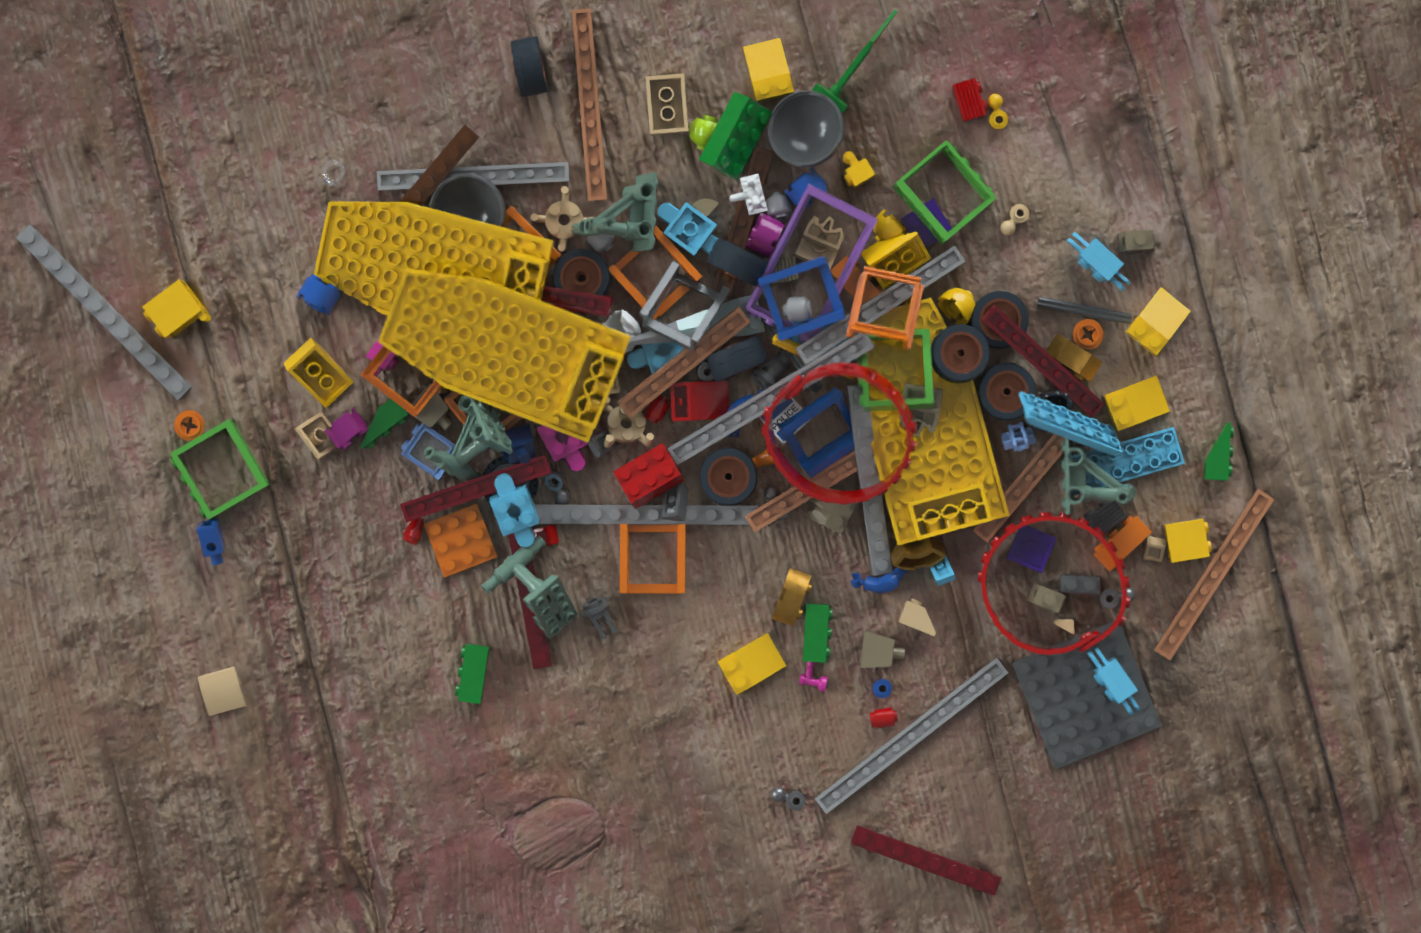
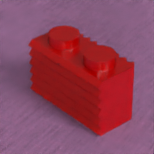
(969, 99)

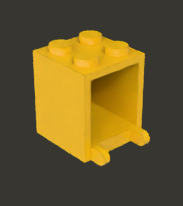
(175, 310)

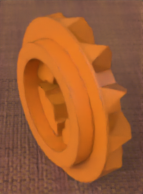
(1097, 335)
(182, 430)

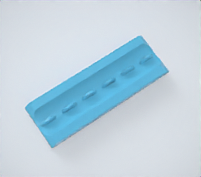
(1070, 424)
(1139, 457)

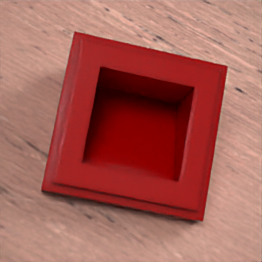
(548, 534)

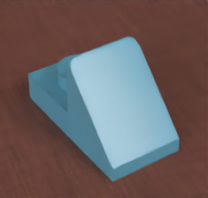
(942, 572)

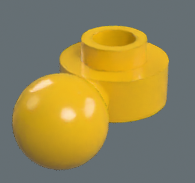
(995, 102)

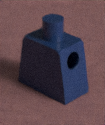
(521, 444)

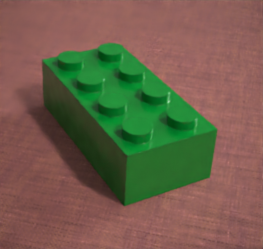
(735, 135)

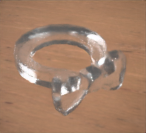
(337, 182)

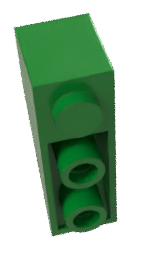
(385, 418)
(1217, 460)

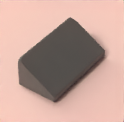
(675, 503)

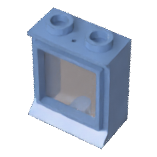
(422, 439)

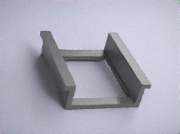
(659, 294)

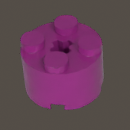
(765, 235)
(346, 428)

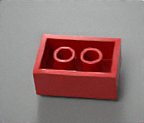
(648, 476)

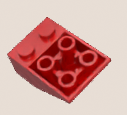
(699, 400)

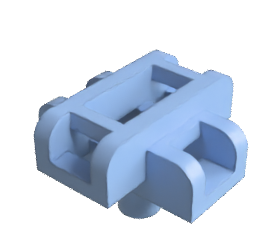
(1018, 440)

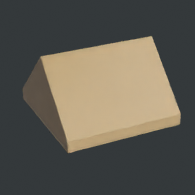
(314, 436)

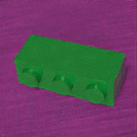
(816, 633)
(472, 673)

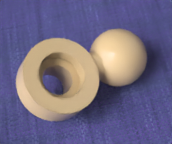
(1008, 227)

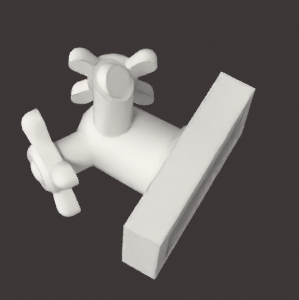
(752, 194)

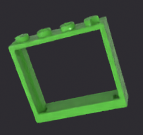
(920, 209)
(887, 405)
(246, 454)

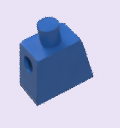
(211, 532)

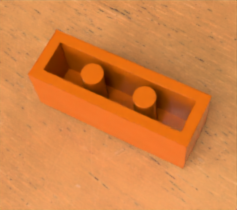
(850, 285)
(1124, 539)

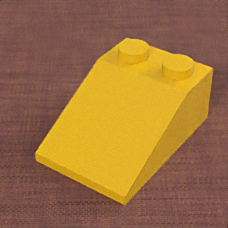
(768, 70)
(896, 255)
(1157, 321)
(318, 372)
(1136, 403)
(751, 663)

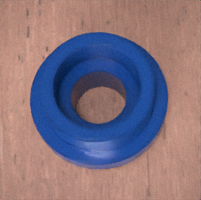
(877, 684)

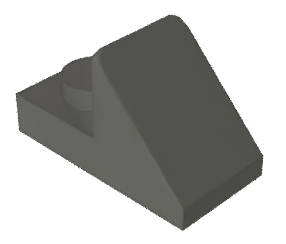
(597, 444)

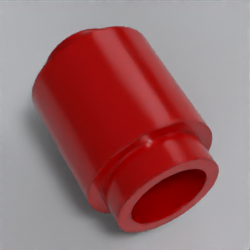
(657, 409)
(883, 717)

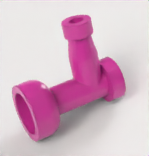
(808, 680)

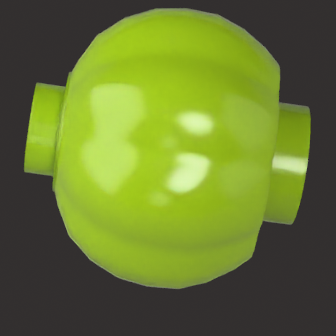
(701, 130)

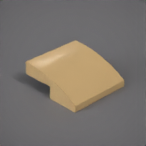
(221, 691)

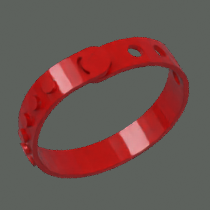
(793, 389)
(1087, 639)

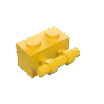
(858, 172)

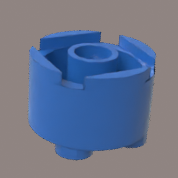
(799, 185)
(318, 295)

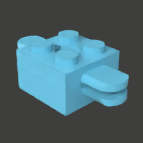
(688, 228)
(1099, 261)
(653, 355)
(514, 509)
(1115, 681)

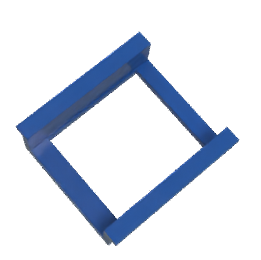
(813, 323)
(832, 451)

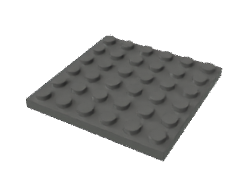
(1071, 705)

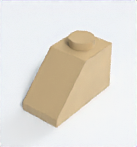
(916, 617)

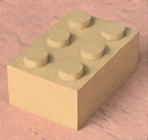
(667, 104)

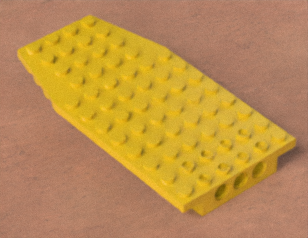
(373, 244)
(506, 349)
(953, 469)

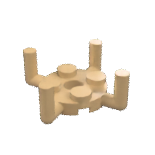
(552, 216)
(621, 434)

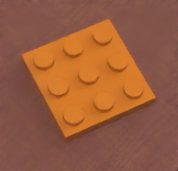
(460, 540)

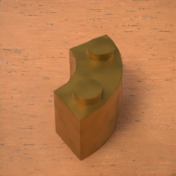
(1074, 358)
(918, 554)
(792, 596)

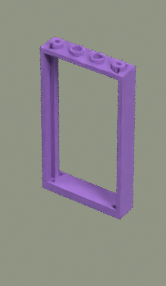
(755, 310)

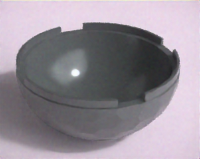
(806, 129)
(470, 198)

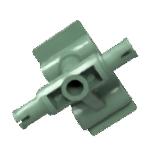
(641, 223)
(485, 429)
(1076, 480)
(546, 599)

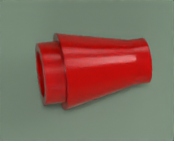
(413, 531)

